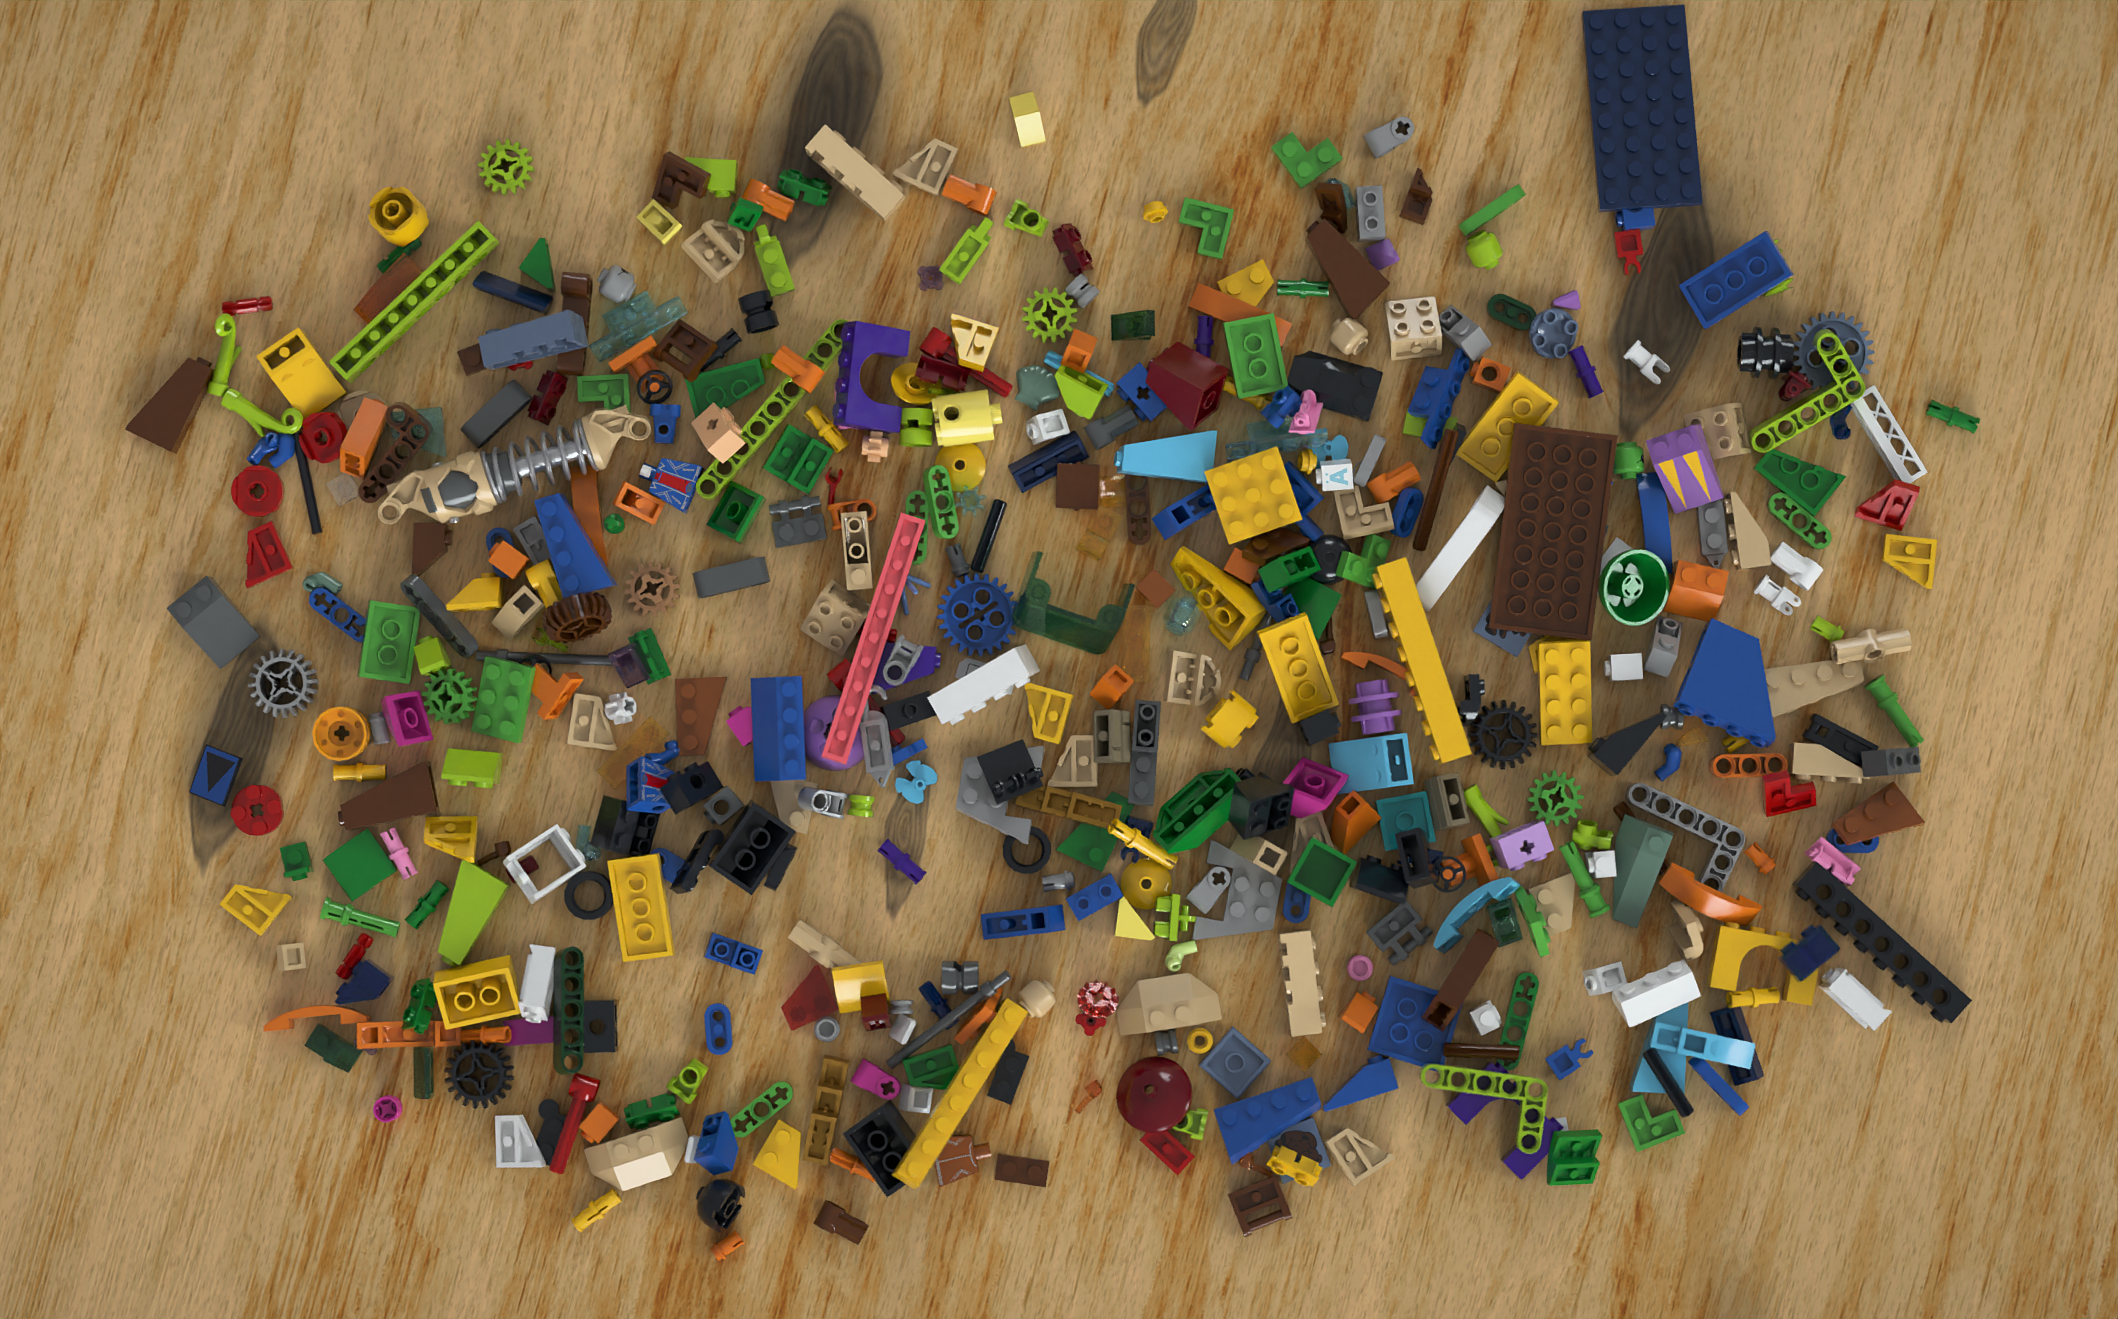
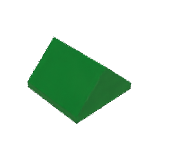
(736, 512)

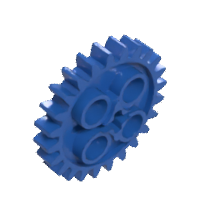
(965, 595)

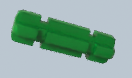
(384, 264)

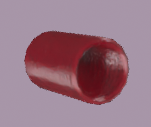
(528, 867)

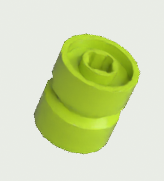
(913, 436)

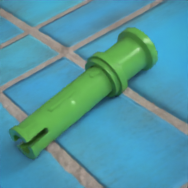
(1888, 701)
(1588, 889)
(348, 915)

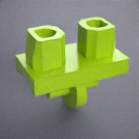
(1170, 928)

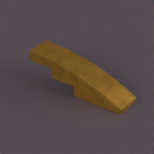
(1070, 806)
(825, 1110)

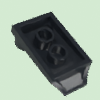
(1336, 383)

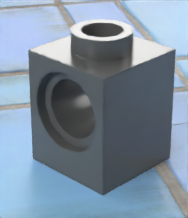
(732, 799)

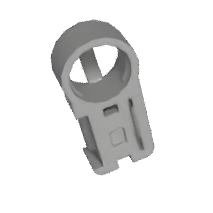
(1369, 460)

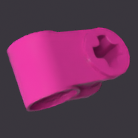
(871, 1078)

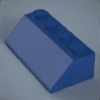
(778, 728)

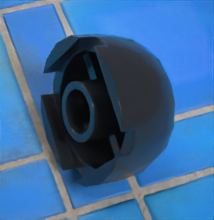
(1328, 553)
(718, 1203)

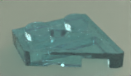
(436, 442)

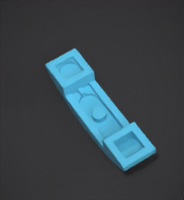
(1448, 933)

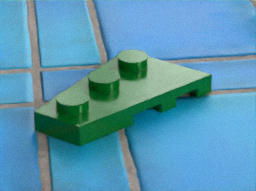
(725, 385)
(1802, 481)
(1094, 844)

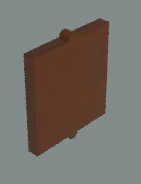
(1077, 485)

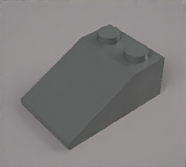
(213, 621)

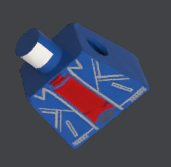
(673, 481)
(643, 786)

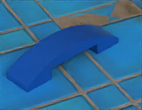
(1654, 517)

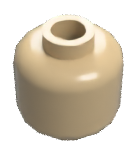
(1348, 336)
(1037, 998)

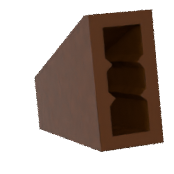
(1347, 270)
(174, 406)
(396, 799)
(1460, 980)

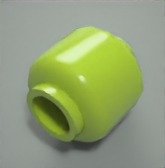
(1484, 250)

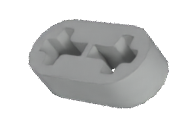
(1375, 614)

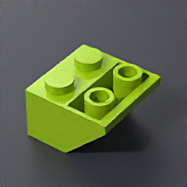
(473, 766)

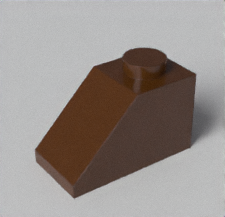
(429, 545)

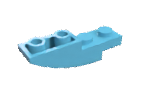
(1702, 1045)

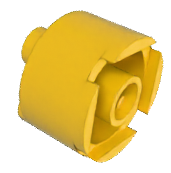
(397, 215)
(1229, 720)

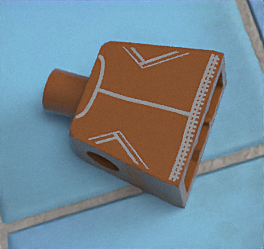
(959, 1159)

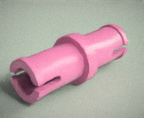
(399, 853)

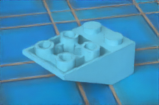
(1373, 762)

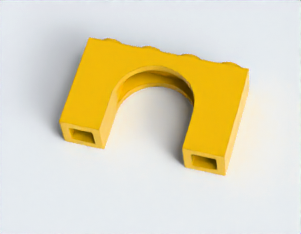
(1732, 945)

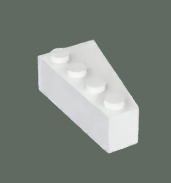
(983, 684)

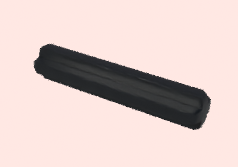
(988, 536)
(1668, 1082)

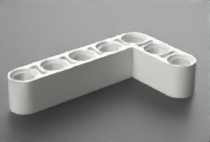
(1460, 546)

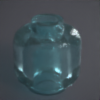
(1181, 615)

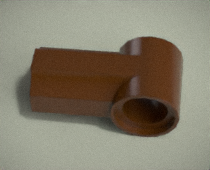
(836, 1220)

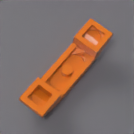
(1231, 309)
(587, 506)
(1360, 660)
(1707, 900)
(347, 1016)
(390, 1034)

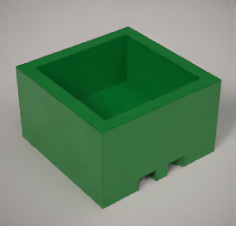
(1321, 871)

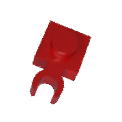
(1628, 246)

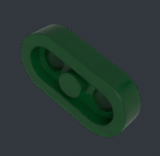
(1512, 310)

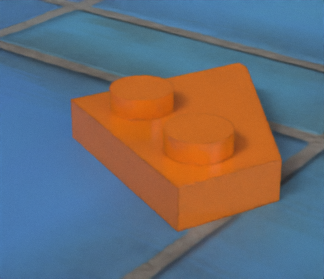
(981, 1013)

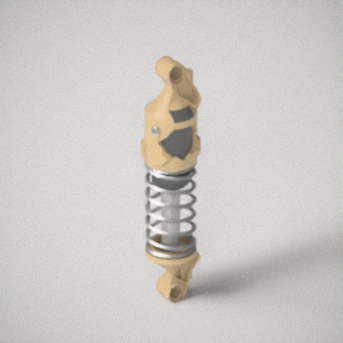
(484, 480)

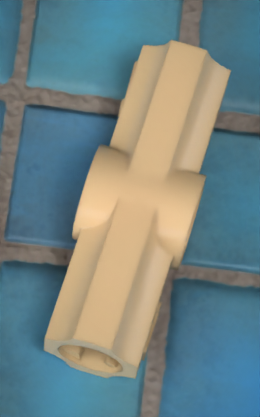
(1870, 646)
(821, 947)

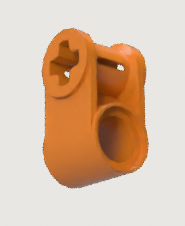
(847, 507)

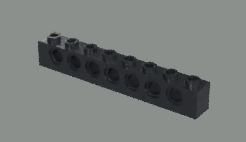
(1954, 999)

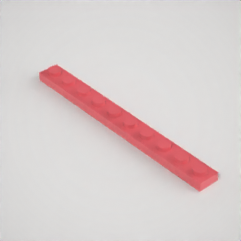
(873, 638)

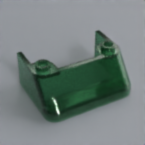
(1038, 617)

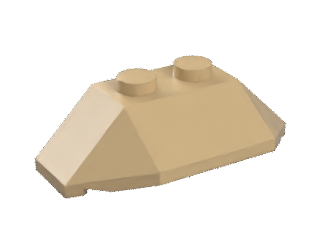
(1167, 1004)
(639, 1155)

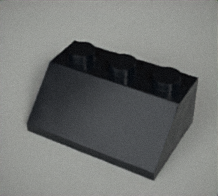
(751, 847)
(881, 1144)

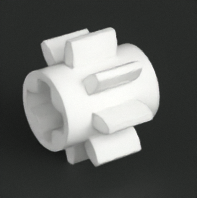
(620, 708)

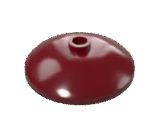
(1163, 1106)

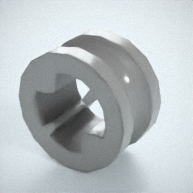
(901, 1007)

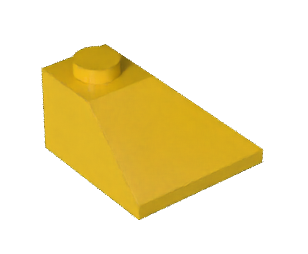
(480, 595)

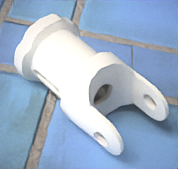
(1646, 361)
(1777, 595)

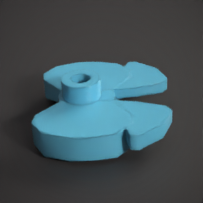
(1336, 448)
(923, 776)

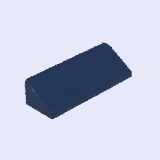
(513, 292)
(1043, 462)
(1732, 1024)

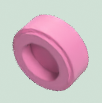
(1359, 967)

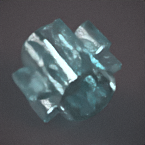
(972, 508)

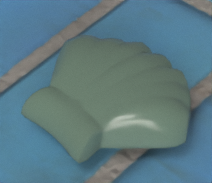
(1036, 386)

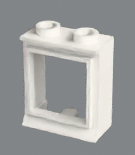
(560, 840)
(537, 984)
(1854, 998)

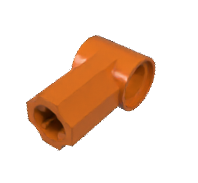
(975, 197)
(772, 202)
(801, 371)
(1389, 485)

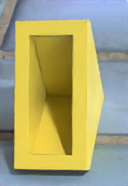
(1027, 119)
(1130, 924)

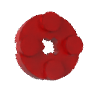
(312, 432)
(247, 480)
(272, 808)

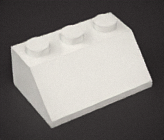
(1656, 993)

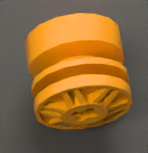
(331, 744)

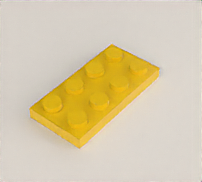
(1490, 439)
(1298, 667)
(1564, 692)
(641, 907)

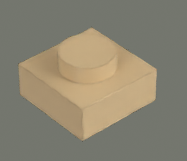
(291, 956)

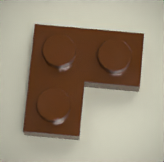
(676, 176)

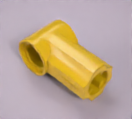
(544, 580)

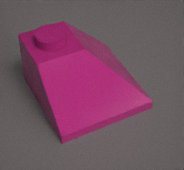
(407, 718)
(1313, 787)

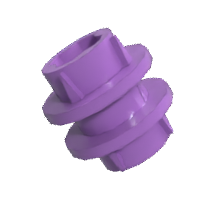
(1375, 706)

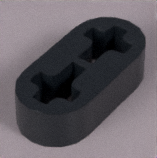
(780, 867)

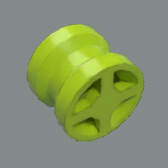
(861, 805)

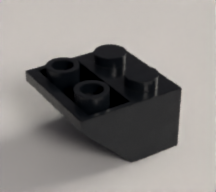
(1260, 806)
(623, 829)

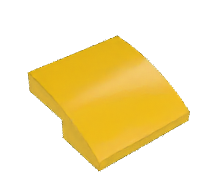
(858, 981)

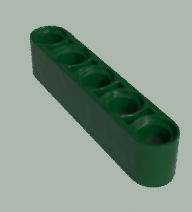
(561, 1021)

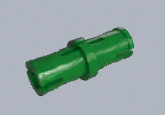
(1303, 288)
(1952, 416)
(427, 904)

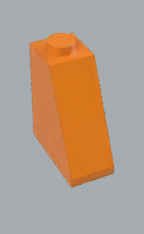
(363, 438)

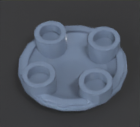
(1553, 333)

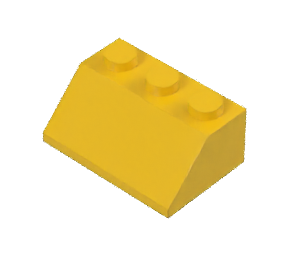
(477, 992)

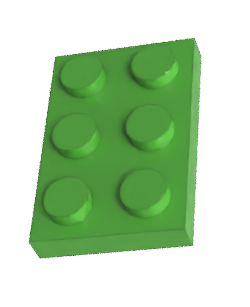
(1255, 355)
(389, 642)
(503, 699)

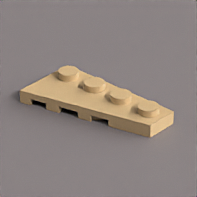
(1808, 683)

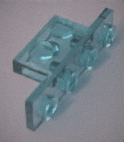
(634, 322)
(1265, 436)

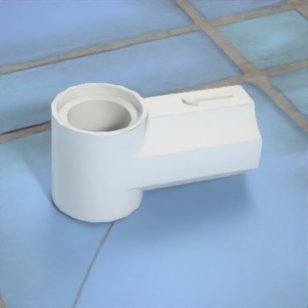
(1801, 569)

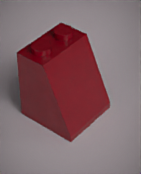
(1187, 383)

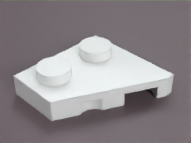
(516, 1143)

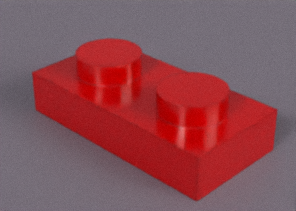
(1168, 1150)

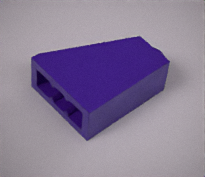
(925, 666)

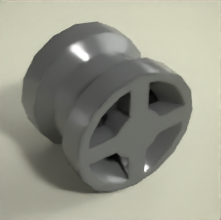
(1673, 718)
(1166, 1042)

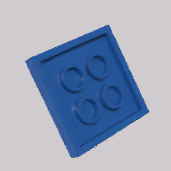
(1402, 1031)

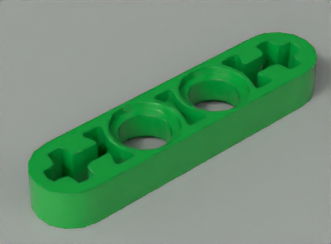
(1521, 1022)

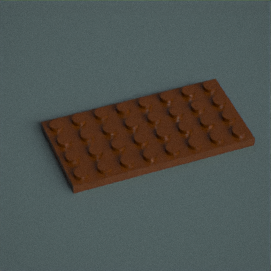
(1552, 531)

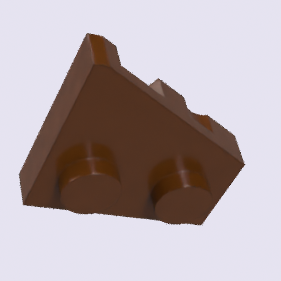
(1273, 545)

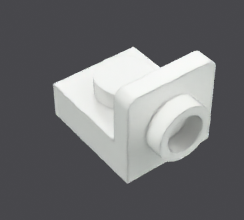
(1047, 426)
(1604, 978)

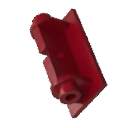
(1069, 239)
(932, 369)
(1794, 385)
(544, 408)

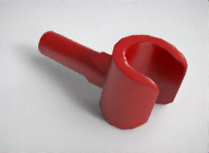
(833, 481)

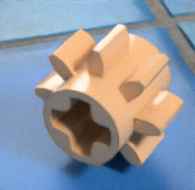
(875, 446)

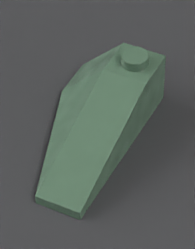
(1638, 859)

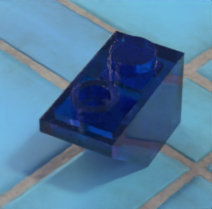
(367, 983)

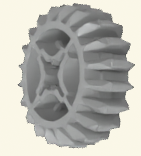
(290, 673)

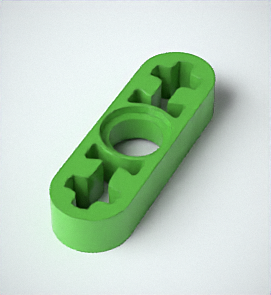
(1492, 210)
(923, 509)
(936, 521)
(1809, 538)
(772, 1092)

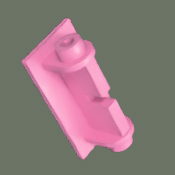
(1307, 418)
(1833, 861)

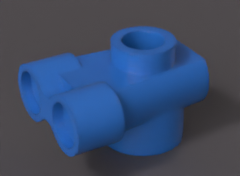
(1284, 403)
(667, 416)

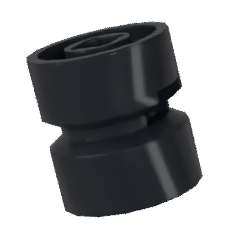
(758, 311)

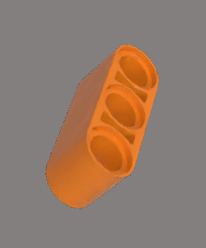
(1735, 765)

